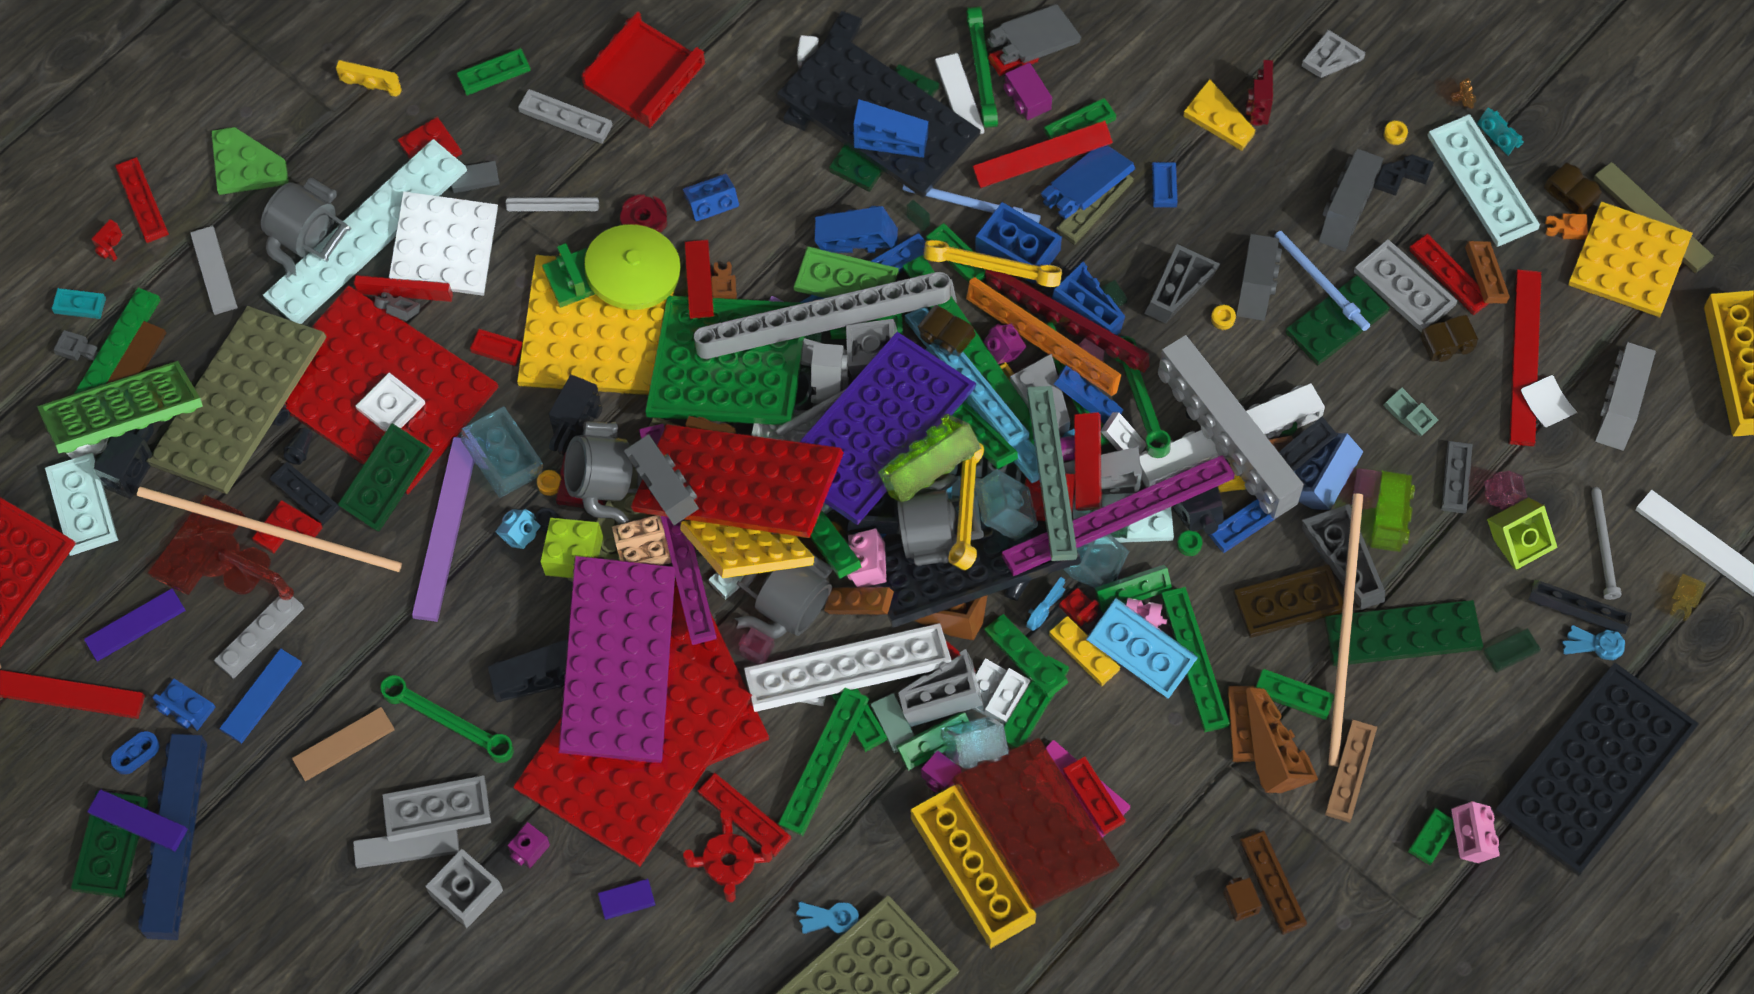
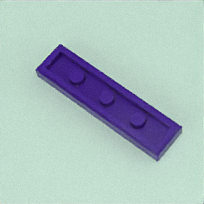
(134, 624)
(137, 820)

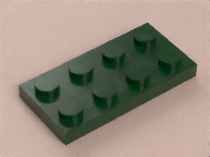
(1326, 327)
(385, 477)
(106, 855)

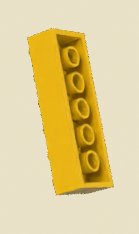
(1732, 338)
(972, 866)

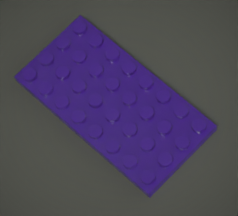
(881, 415)

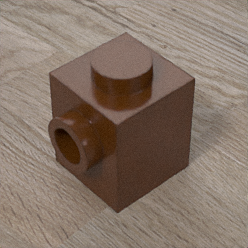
(1242, 898)

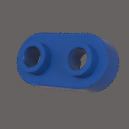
(135, 753)

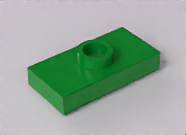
(1432, 837)

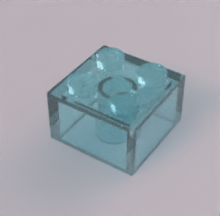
(1006, 505)
(975, 742)

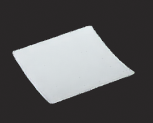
(1547, 401)

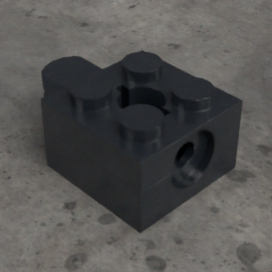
(574, 406)
(125, 461)

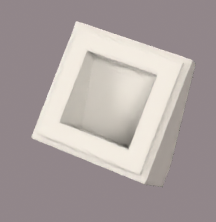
(806, 49)

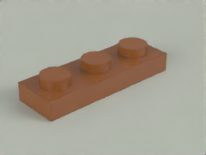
(1487, 272)
(859, 600)
(1240, 724)

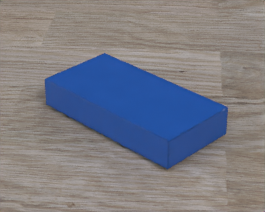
(1164, 184)

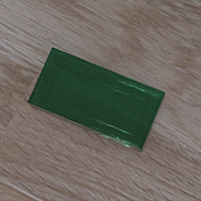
(1511, 650)

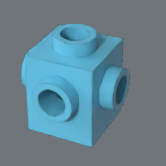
(518, 528)

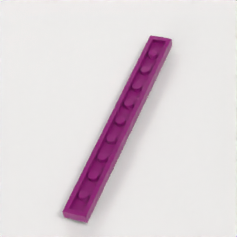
(1125, 512)
(686, 570)

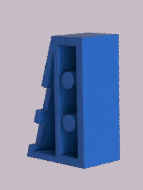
(889, 130)
(856, 230)
(1084, 296)

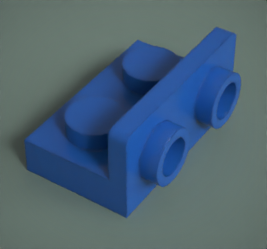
(711, 197)
(184, 704)

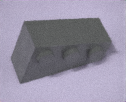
(1259, 276)
(1180, 281)
(662, 480)

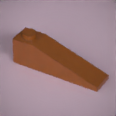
(959, 621)
(1276, 755)

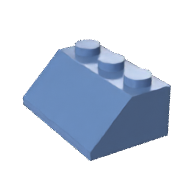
(1328, 472)

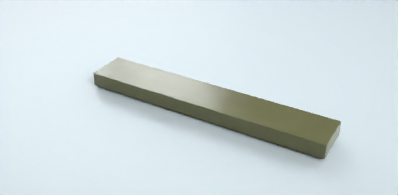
(1638, 202)

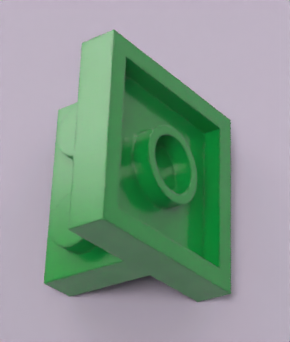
(568, 276)

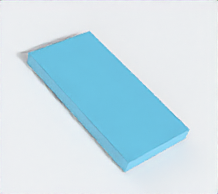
(1142, 648)

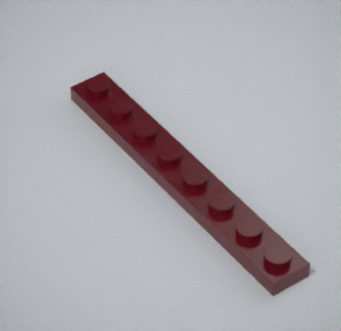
(1067, 318)

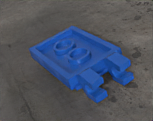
(1087, 180)

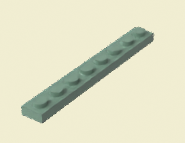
(1051, 473)

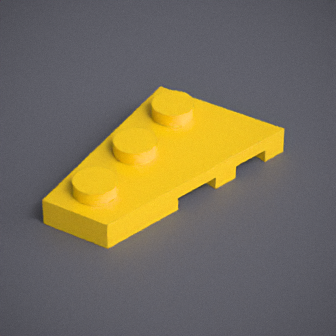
(1219, 116)

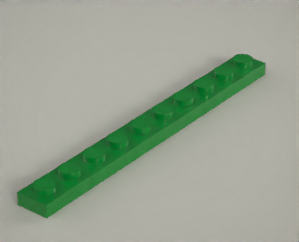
(979, 354)

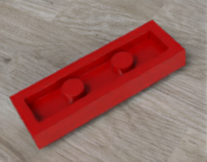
(1094, 795)

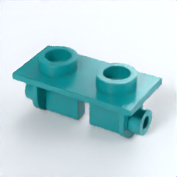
(1498, 131)

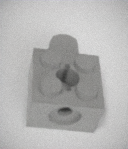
(866, 341)

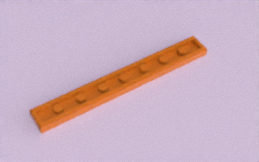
(1043, 336)

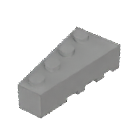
(1625, 395)

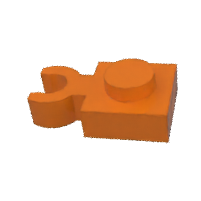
(1571, 226)

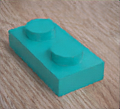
(79, 303)

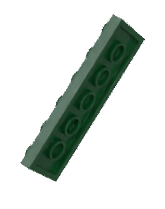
(857, 169)
(1407, 632)

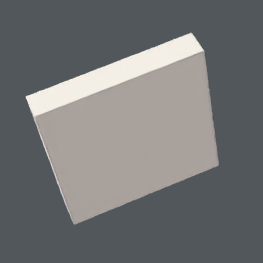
(390, 403)

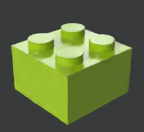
(565, 541)

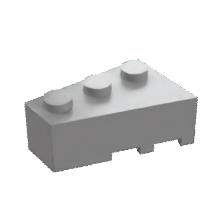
(828, 372)
(1043, 374)
(1119, 471)
(943, 692)

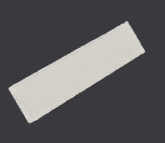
(958, 89)

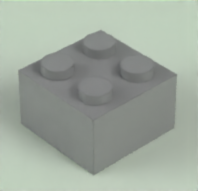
(464, 888)

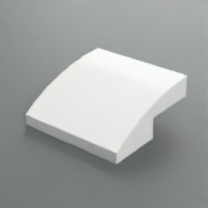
(999, 690)

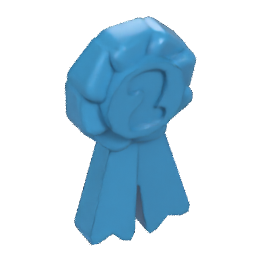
(1040, 614)
(1607, 644)
(838, 918)

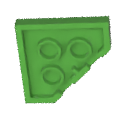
(245, 163)

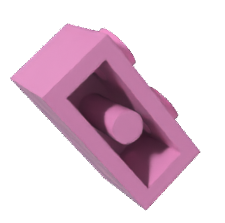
(870, 550)
(1475, 832)

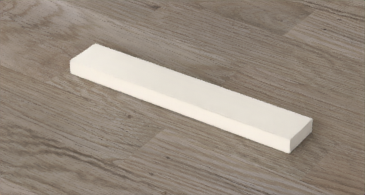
(1698, 540)

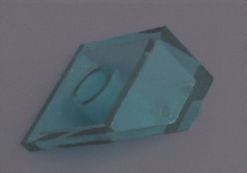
(1099, 562)

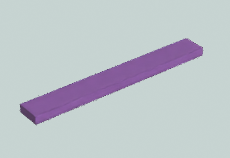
(444, 533)

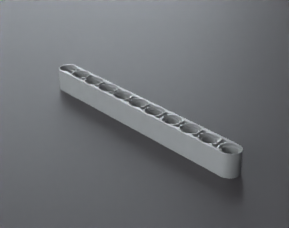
(822, 315)

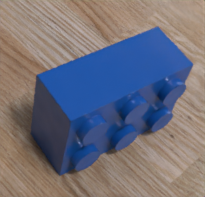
(1017, 238)

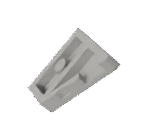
(1331, 55)

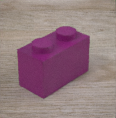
(1027, 91)

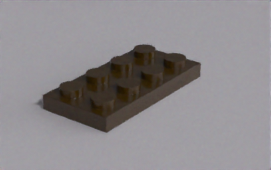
(1289, 601)

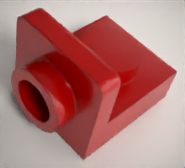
(106, 238)
(1079, 608)

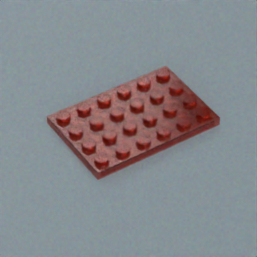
(1035, 823)

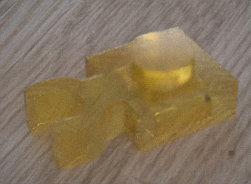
(1688, 594)

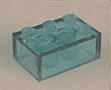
(501, 452)

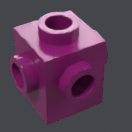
(1004, 343)

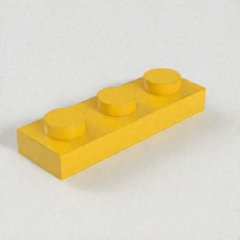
(1086, 654)

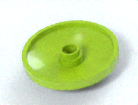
(632, 267)

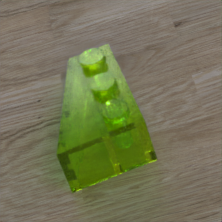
(1393, 512)

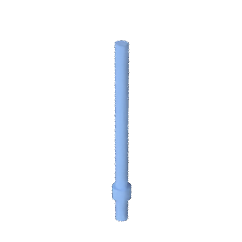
(970, 202)
(1350, 310)

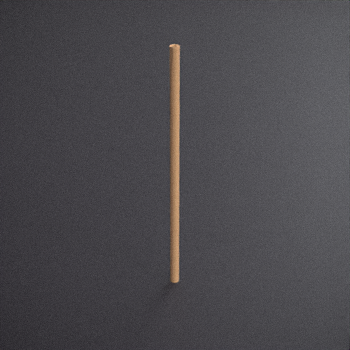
(269, 529)
(1345, 630)

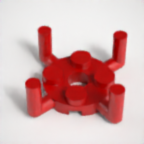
(728, 844)

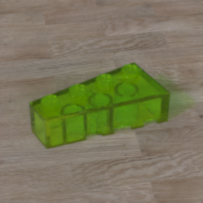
(929, 458)

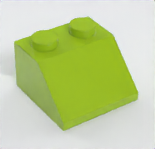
(1523, 532)

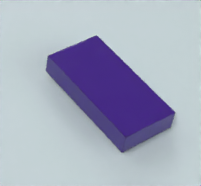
(626, 899)

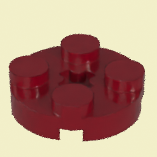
(640, 204)

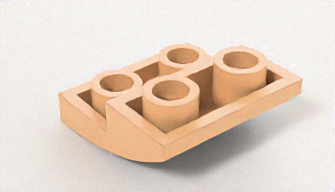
(642, 541)

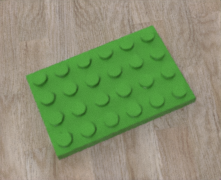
(119, 407)

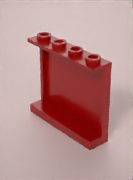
(642, 71)

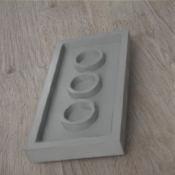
(1405, 286)
(436, 808)

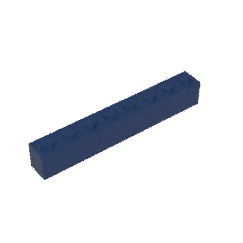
(170, 869)

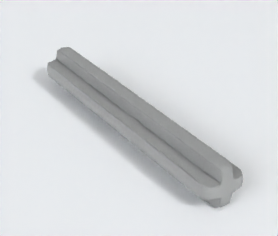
(552, 204)

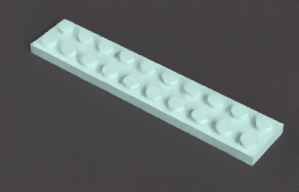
(372, 229)

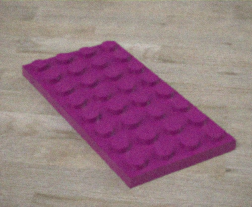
(617, 660)

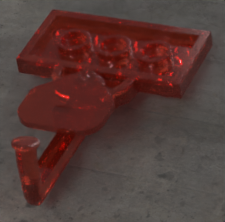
(209, 549)

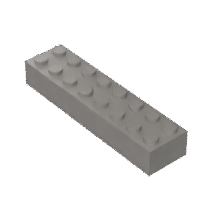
(1229, 427)

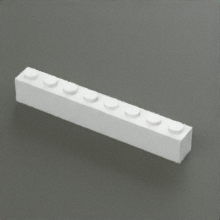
(1273, 417)

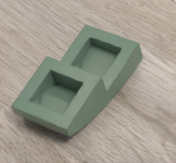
(1408, 412)
(892, 721)

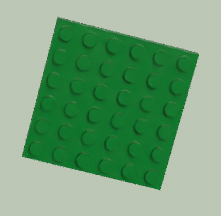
(734, 387)

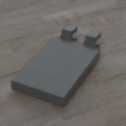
(1034, 35)

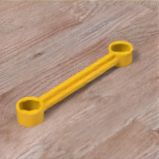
(1044, 274)
(962, 553)

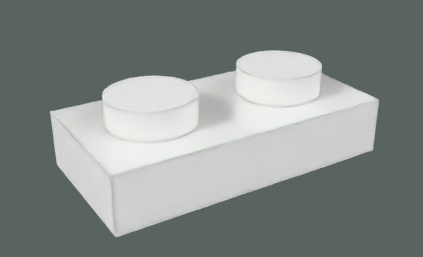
(1122, 434)

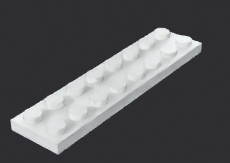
(847, 666)

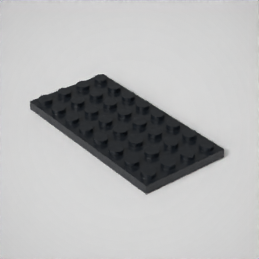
(828, 95)
(942, 585)
(1596, 768)

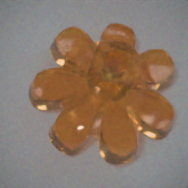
(1465, 94)

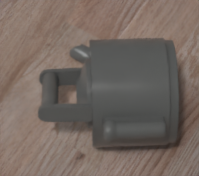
(299, 221)
(599, 469)
(931, 523)
(788, 598)

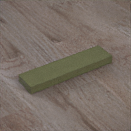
(1082, 220)

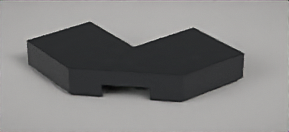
(1409, 167)

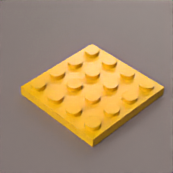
(1630, 259)
(745, 551)

